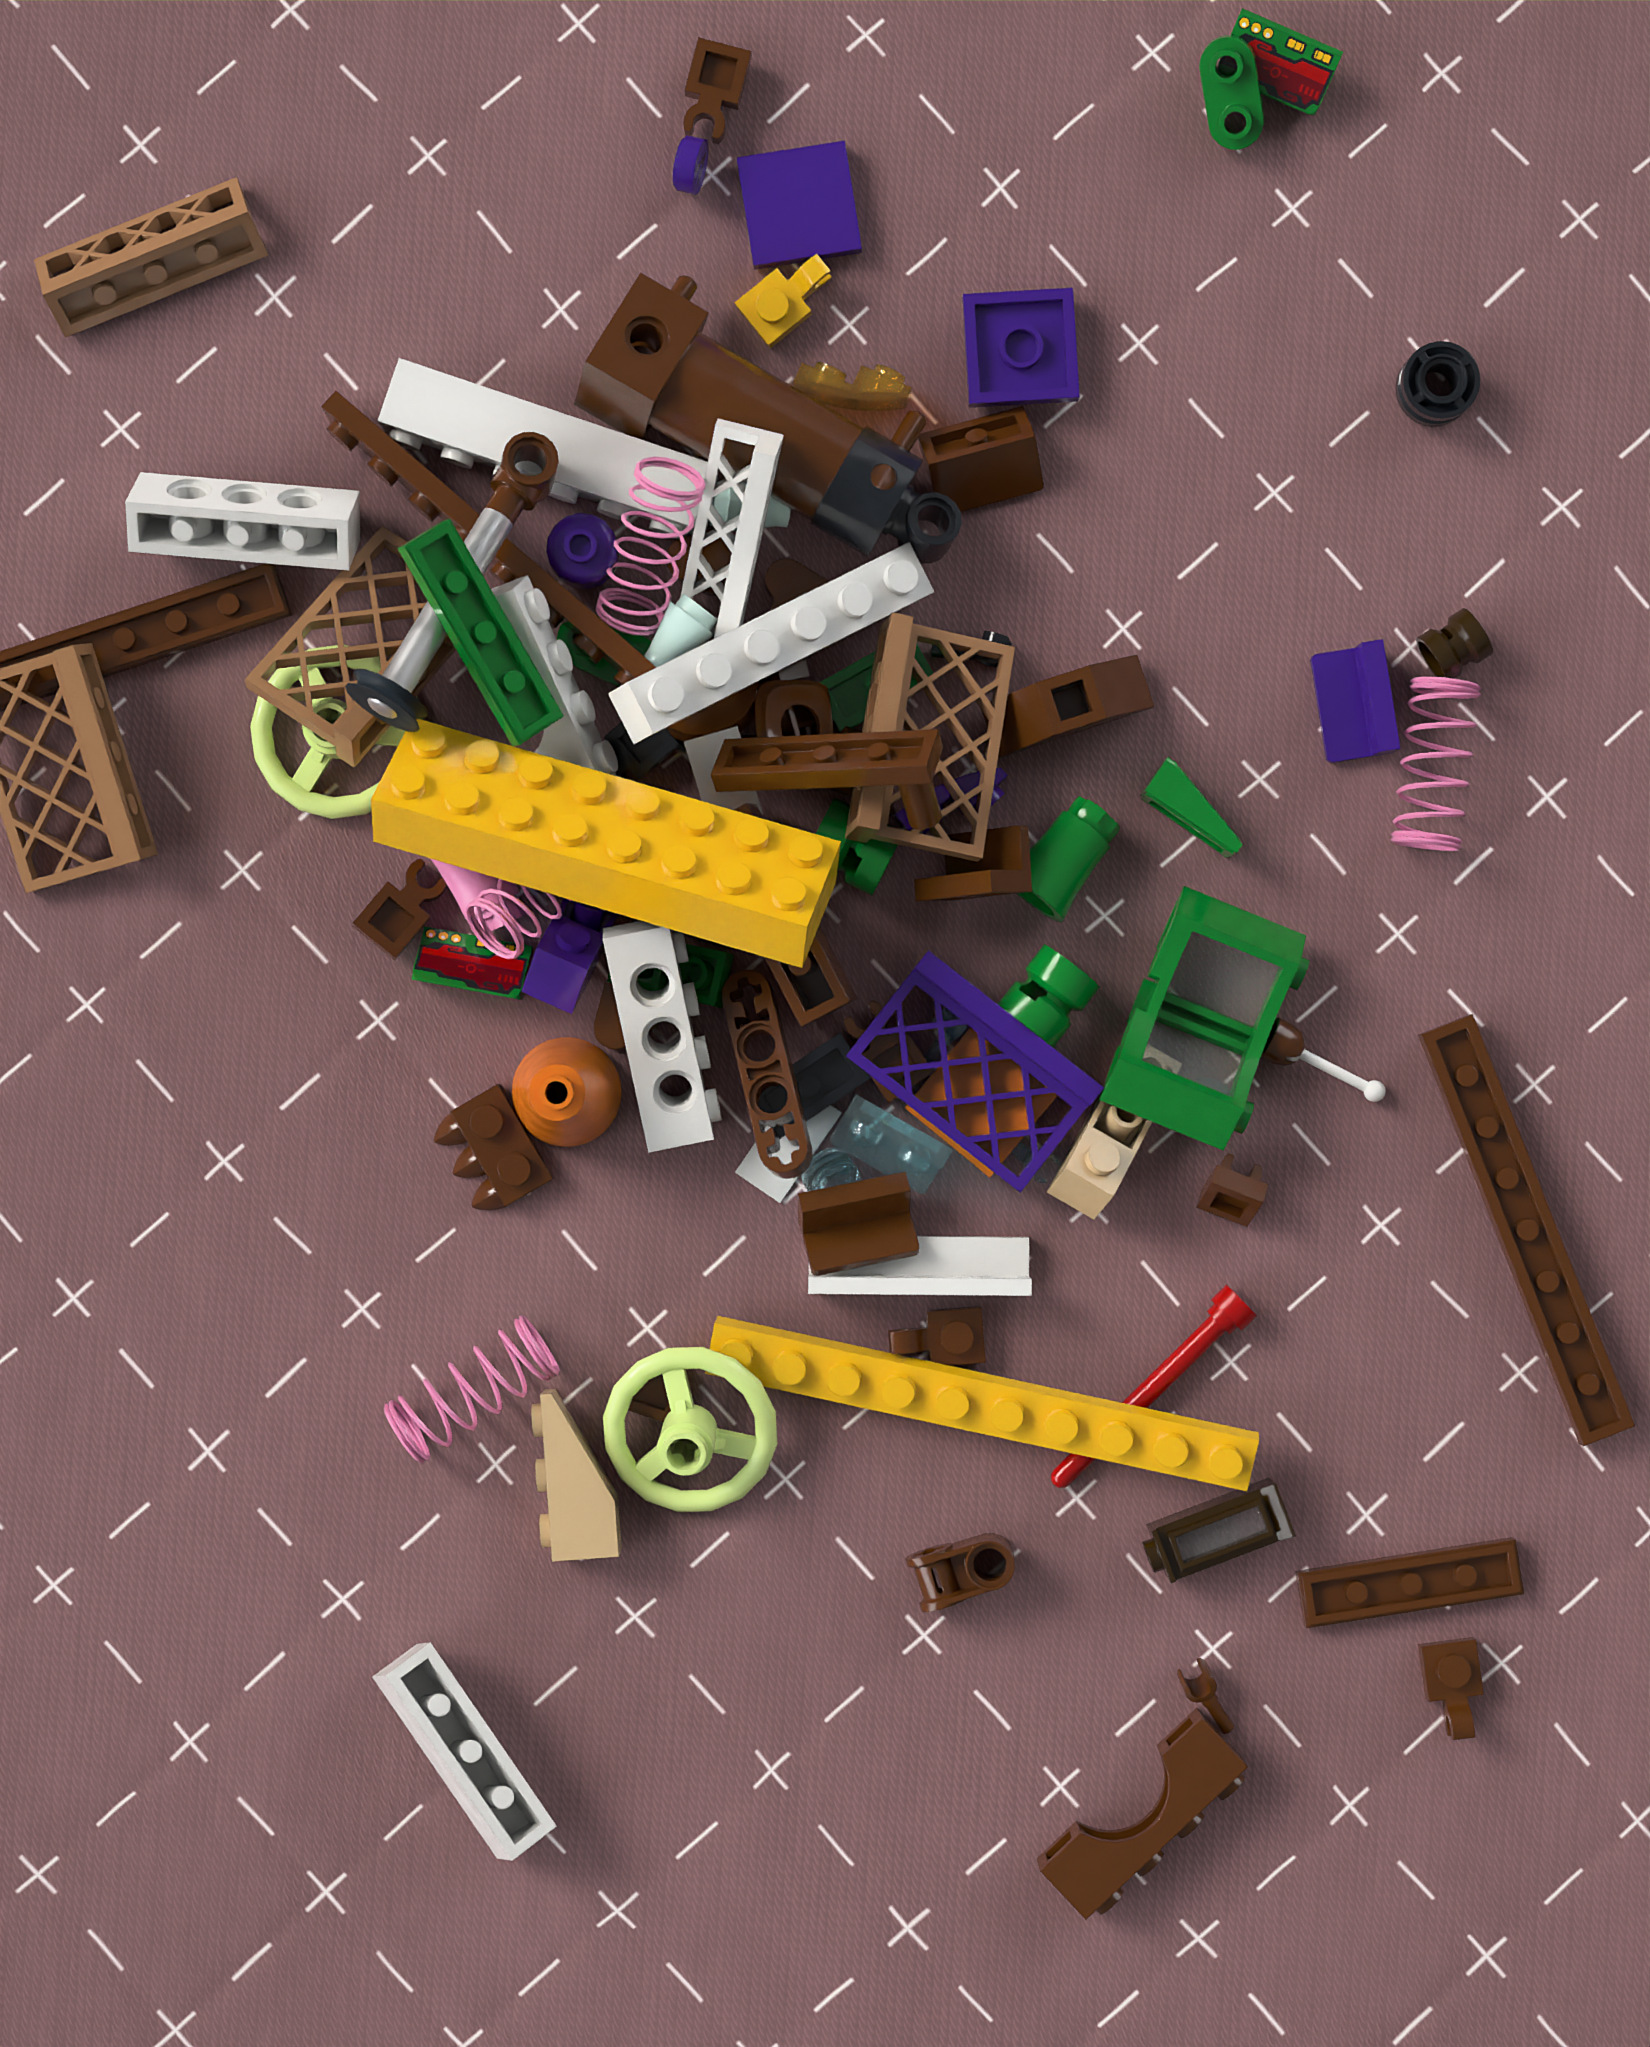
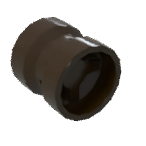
(1454, 645)

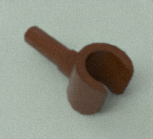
(1203, 1690)

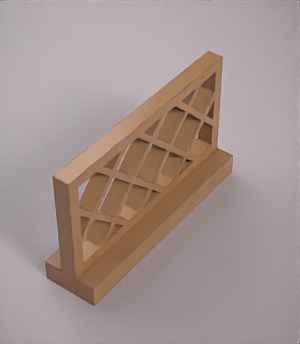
(887, 712)
(356, 728)
(105, 767)

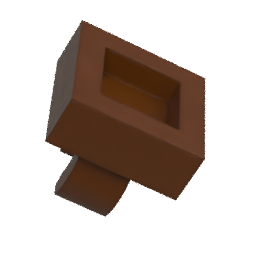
(1232, 1193)

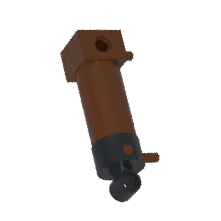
(669, 376)

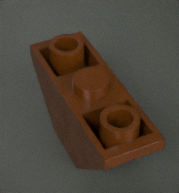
(1073, 703)

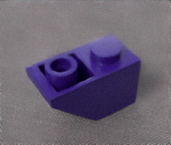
(568, 955)

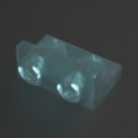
(889, 1144)

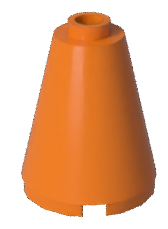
(591, 1088)

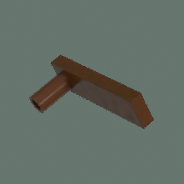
(838, 761)

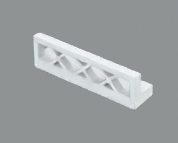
(749, 523)
(941, 1268)

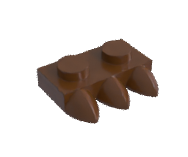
(496, 1148)

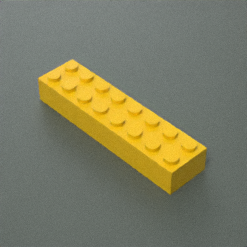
(606, 842)

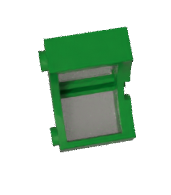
(1204, 1018)

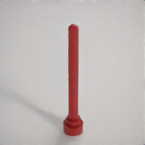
(1225, 1315)

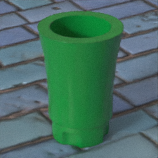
(1067, 857)

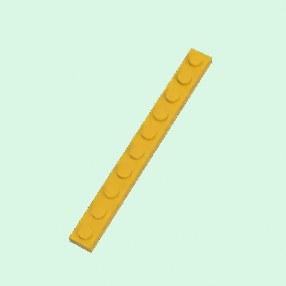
(990, 1404)

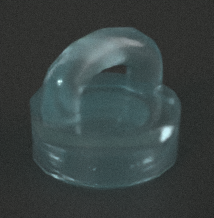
(830, 1169)

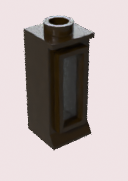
(1217, 1530)

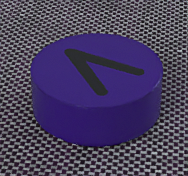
(690, 164)

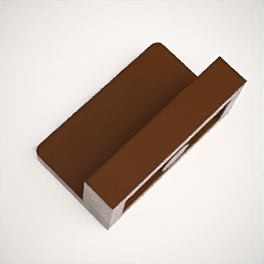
(983, 459)
(1001, 871)
(857, 1224)

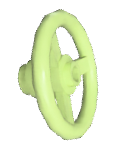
(300, 787)
(690, 1431)

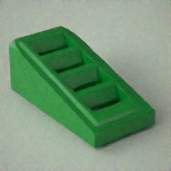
(1182, 802)

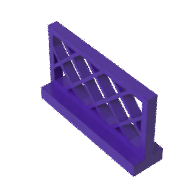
(1006, 1035)

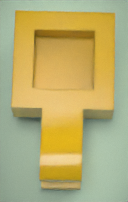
(778, 304)

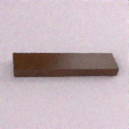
(1409, 1582)

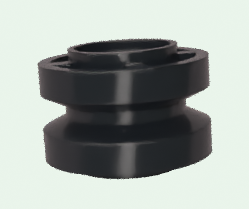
(1454, 364)

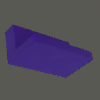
(1355, 702)

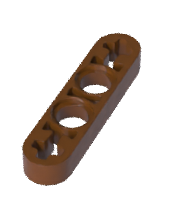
(760, 1075)

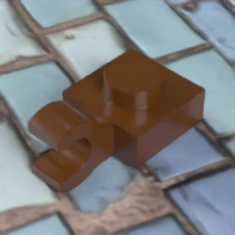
(950, 1337)
(1452, 1675)

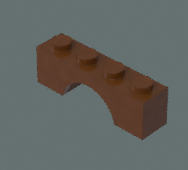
(1095, 1863)

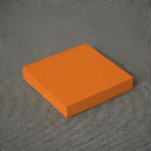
(972, 1117)

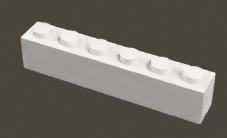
(478, 422)
(770, 643)

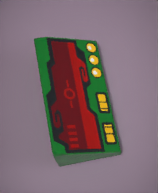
(1288, 63)
(467, 964)

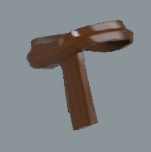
(778, 695)

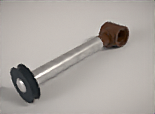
(390, 694)

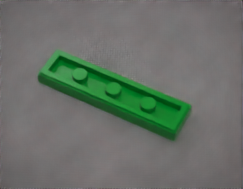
(480, 632)

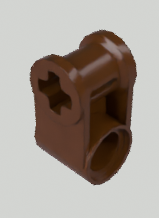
(957, 1570)

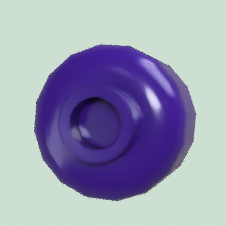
(582, 550)

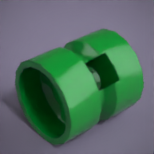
(860, 861)
(1049, 995)

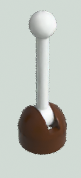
(1287, 1045)

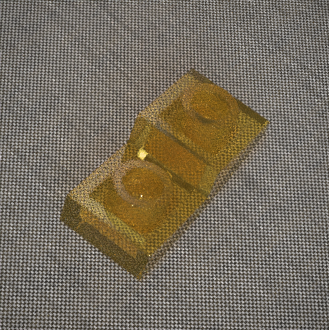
(871, 390)

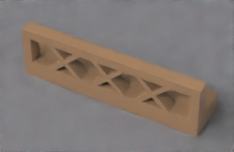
(151, 262)

